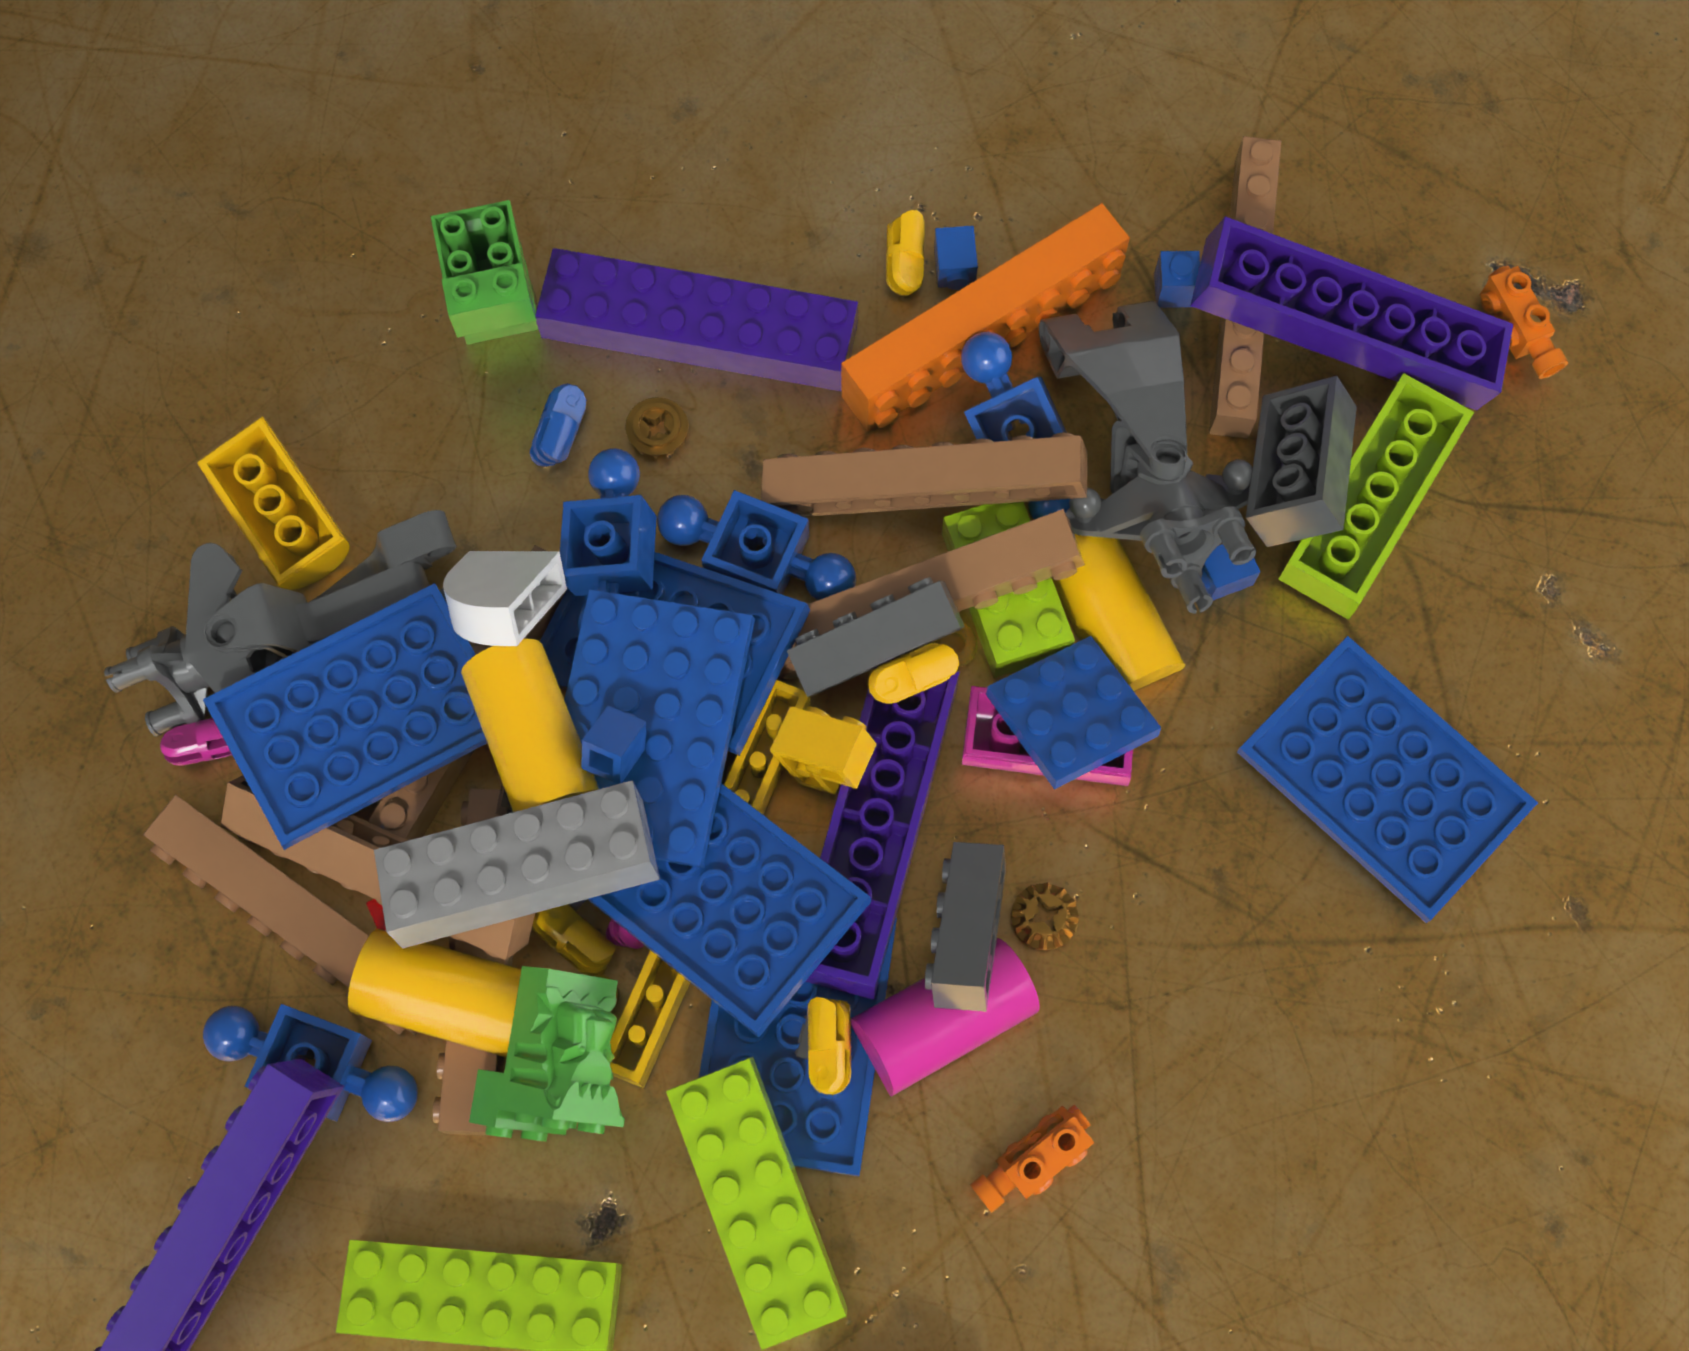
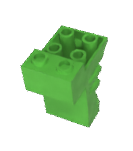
(484, 273)
(554, 1060)

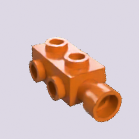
(1516, 306)
(1042, 1160)

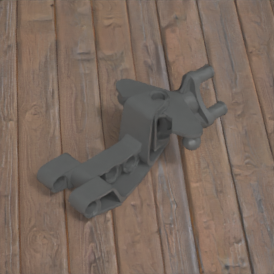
(1151, 480)
(249, 631)

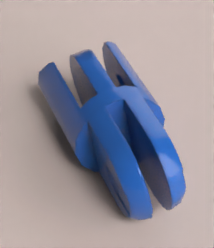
(558, 425)

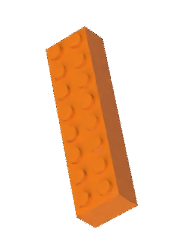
(1009, 301)

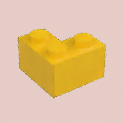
(823, 749)

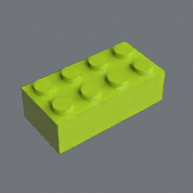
(1018, 626)

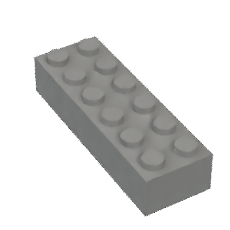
(515, 865)

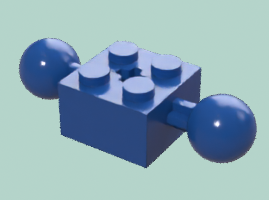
(987, 360)
(744, 527)
(609, 539)
(338, 1051)

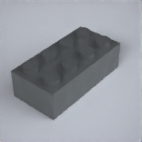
(1302, 462)

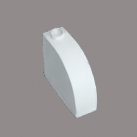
(502, 594)

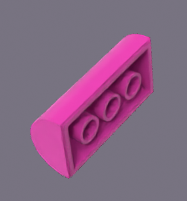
(994, 746)
(914, 1039)

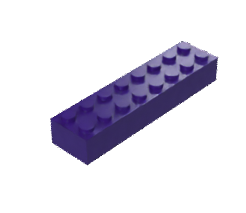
(1351, 313)
(696, 319)
(879, 826)
(224, 1209)

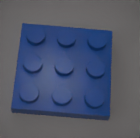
(1073, 712)

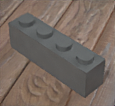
(876, 637)
(967, 927)

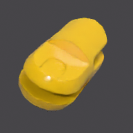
(905, 253)
(913, 673)
(574, 939)
(829, 1045)

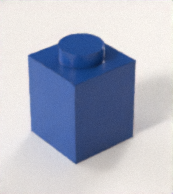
(955, 257)
(1176, 278)
(1224, 577)
(613, 744)

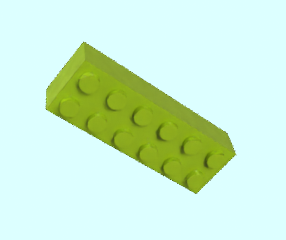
(1384, 491)
(757, 1203)
(478, 1298)

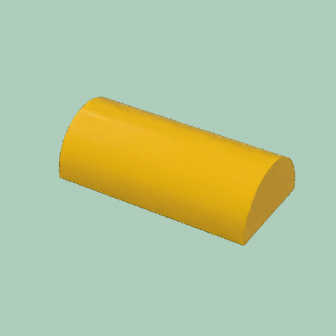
(275, 507)
(1115, 609)
(526, 724)
(435, 992)

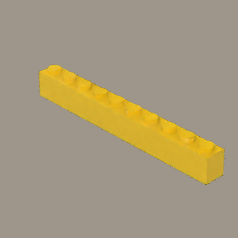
(659, 986)

